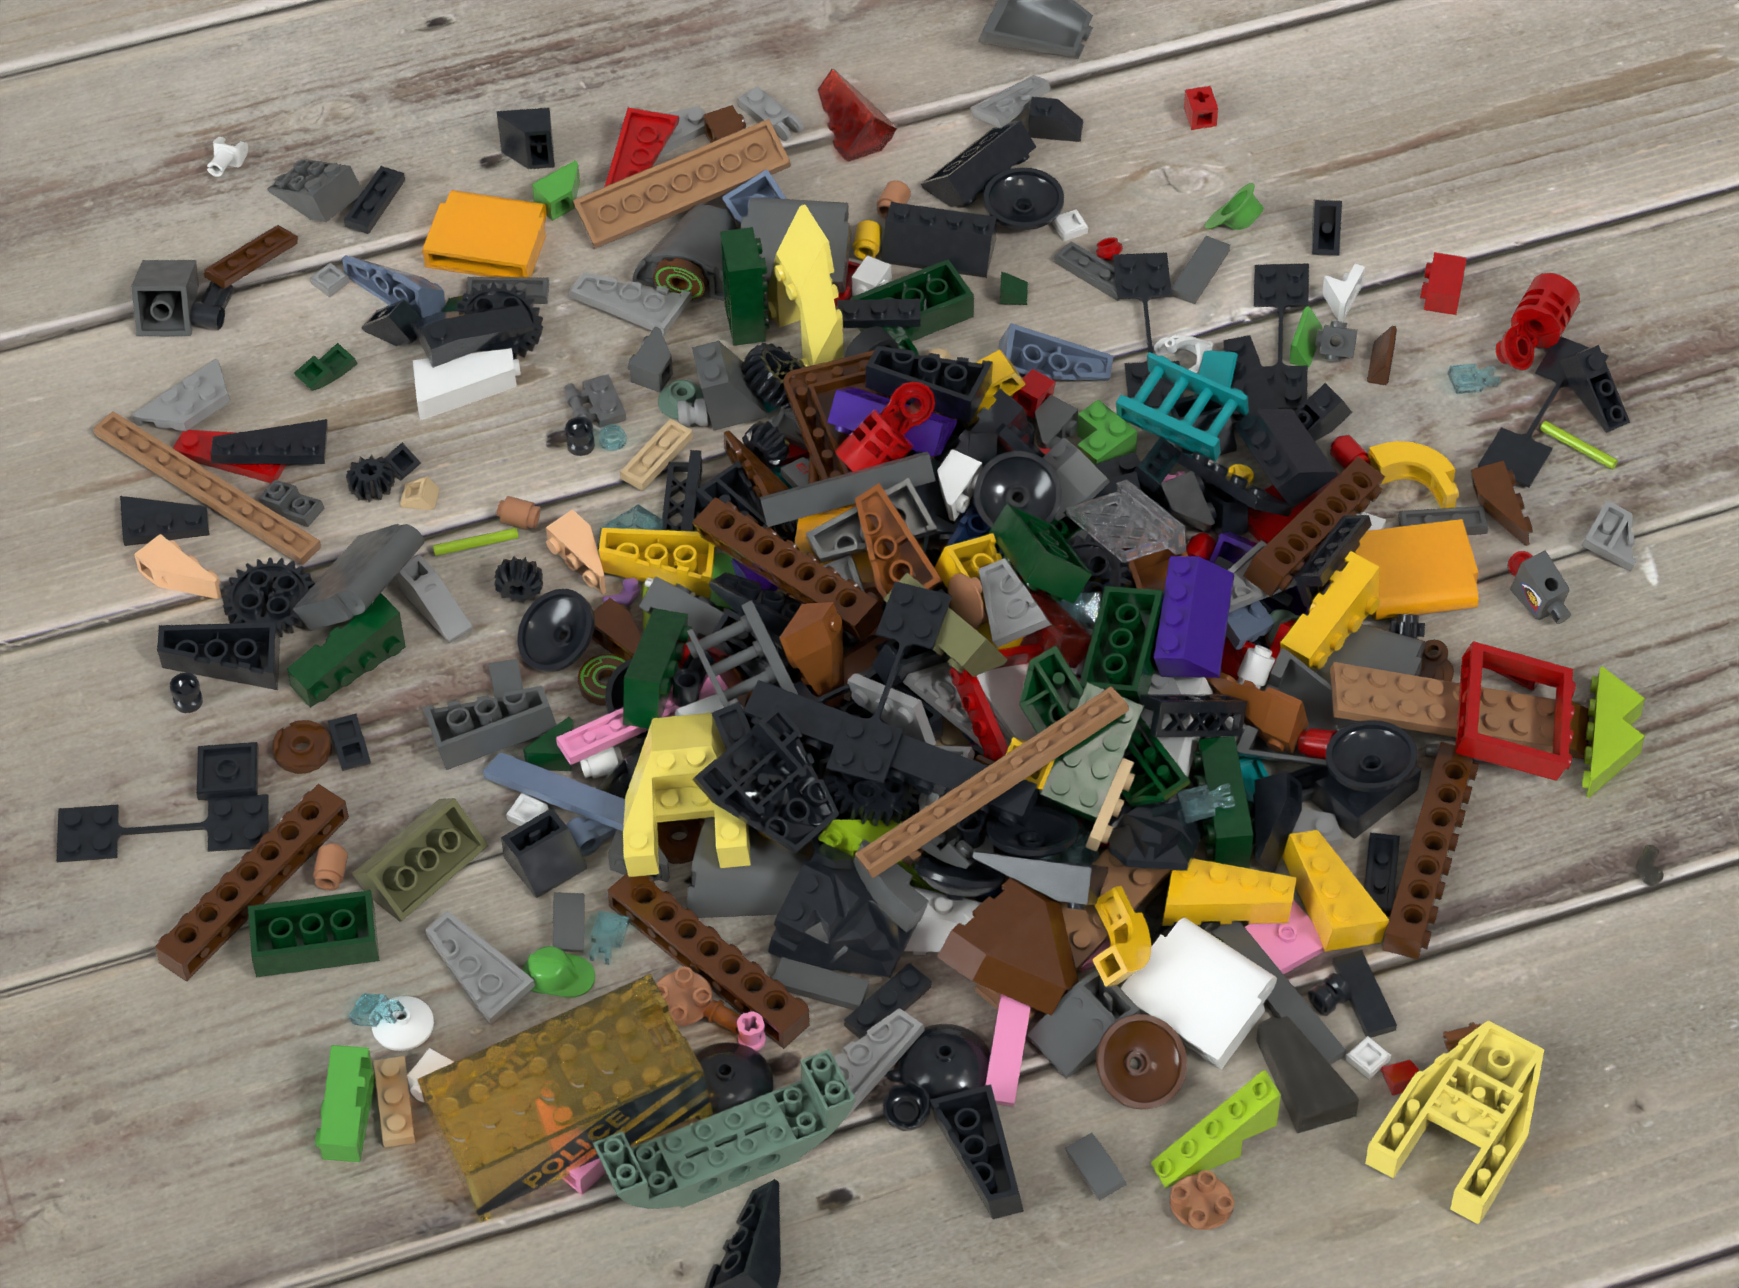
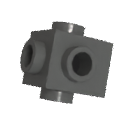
(1347, 336)

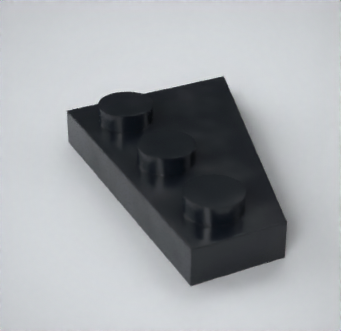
(148, 518)

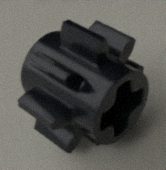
(1408, 625)

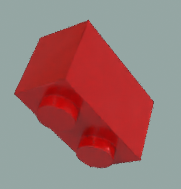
(1444, 283)

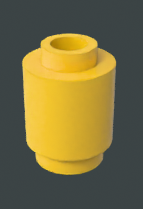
(867, 239)

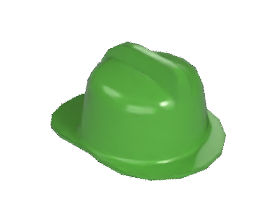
(1238, 211)
(559, 972)

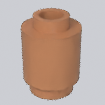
(894, 192)
(518, 513)
(330, 866)

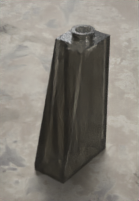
(1306, 1081)

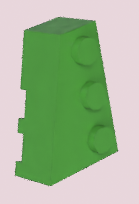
(346, 1104)

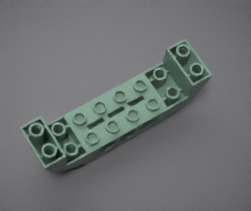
(731, 1144)

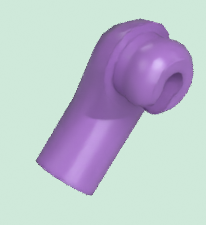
(628, 593)

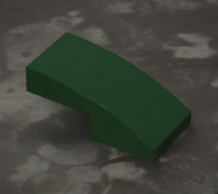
(323, 371)

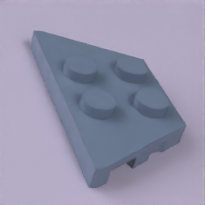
(1248, 624)

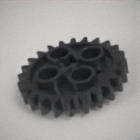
(497, 297)
(1094, 554)
(249, 593)
(871, 799)

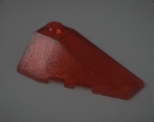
(854, 120)
(1064, 632)

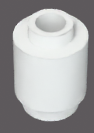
(1256, 666)
(601, 763)

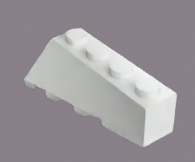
(938, 920)

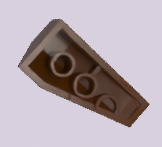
(760, 476)

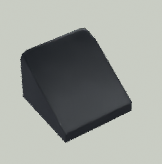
(402, 461)

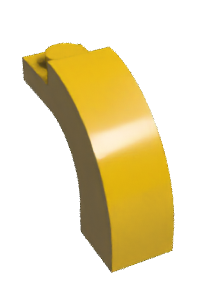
(1418, 463)
(1128, 938)

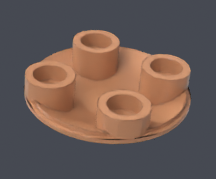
(967, 599)
(685, 995)
(1201, 1201)

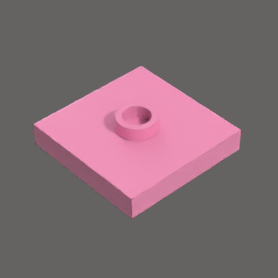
(1289, 942)

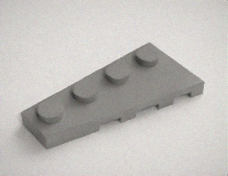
(631, 301)
(936, 688)

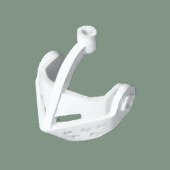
(1189, 343)

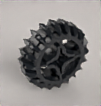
(765, 371)

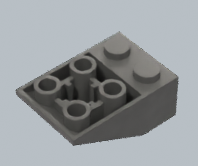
(317, 188)
(1078, 1023)

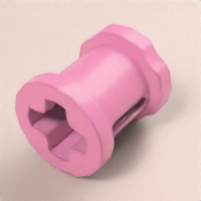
(751, 1030)

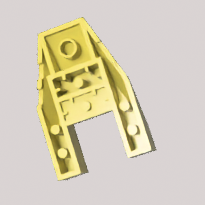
(804, 290)
(664, 792)
(1477, 1092)

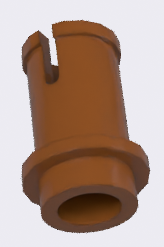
(722, 1015)
(1454, 1036)

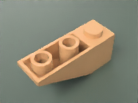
(574, 542)
(172, 569)

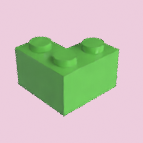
(1104, 434)

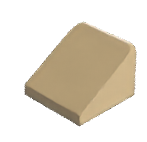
(420, 494)

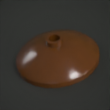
(1159, 1060)

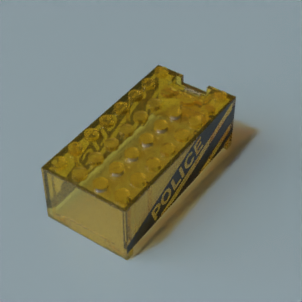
(546, 1094)

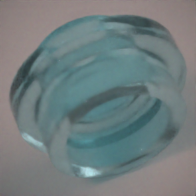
(612, 437)

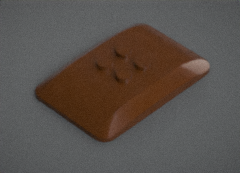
(811, 399)

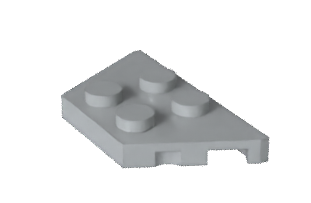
(187, 401)

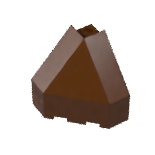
(1015, 947)

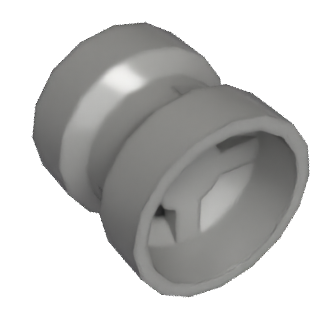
(692, 412)

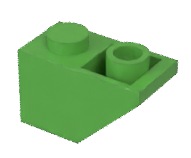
(558, 190)

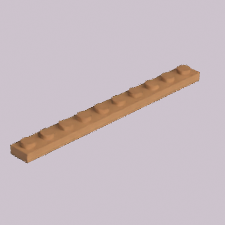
(208, 488)
(992, 782)

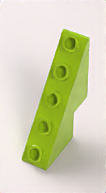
(1611, 734)
(848, 835)
(1222, 1132)

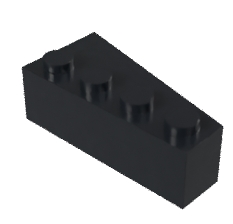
(955, 383)
(913, 660)
(978, 1140)

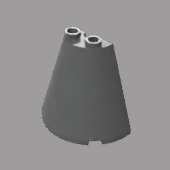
(1038, 26)
(694, 240)
(1300, 682)
(741, 889)

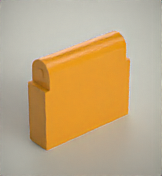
(486, 235)
(1422, 568)

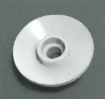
(409, 1032)

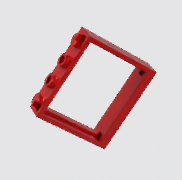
(978, 707)
(1500, 751)

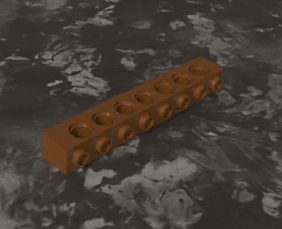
(1294, 544)
(787, 566)
(327, 816)
(1400, 935)
(780, 1025)

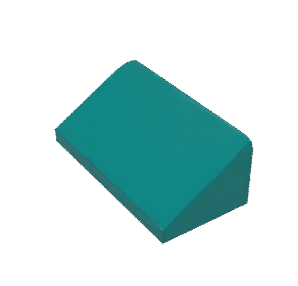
(1218, 366)

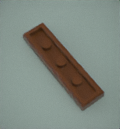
(250, 256)

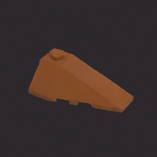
(891, 544)
(816, 647)
(1272, 712)

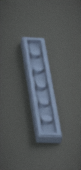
(557, 790)

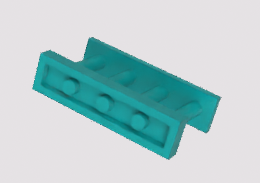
(1181, 431)

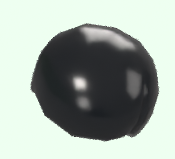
(907, 1106)

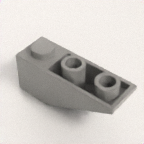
(432, 598)

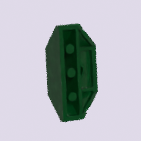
(1049, 690)
(1154, 769)

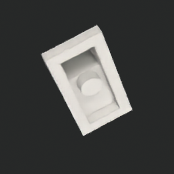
(1343, 293)

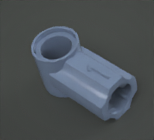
(589, 834)

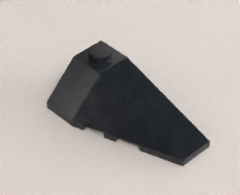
(755, 1249)

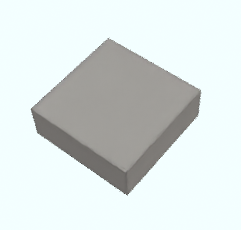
(329, 279)

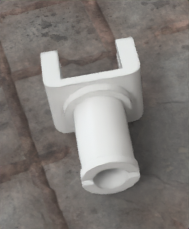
(226, 155)

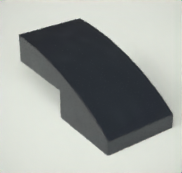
(349, 742)

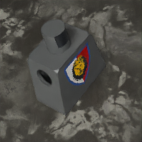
(1541, 588)

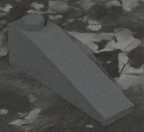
(1077, 475)

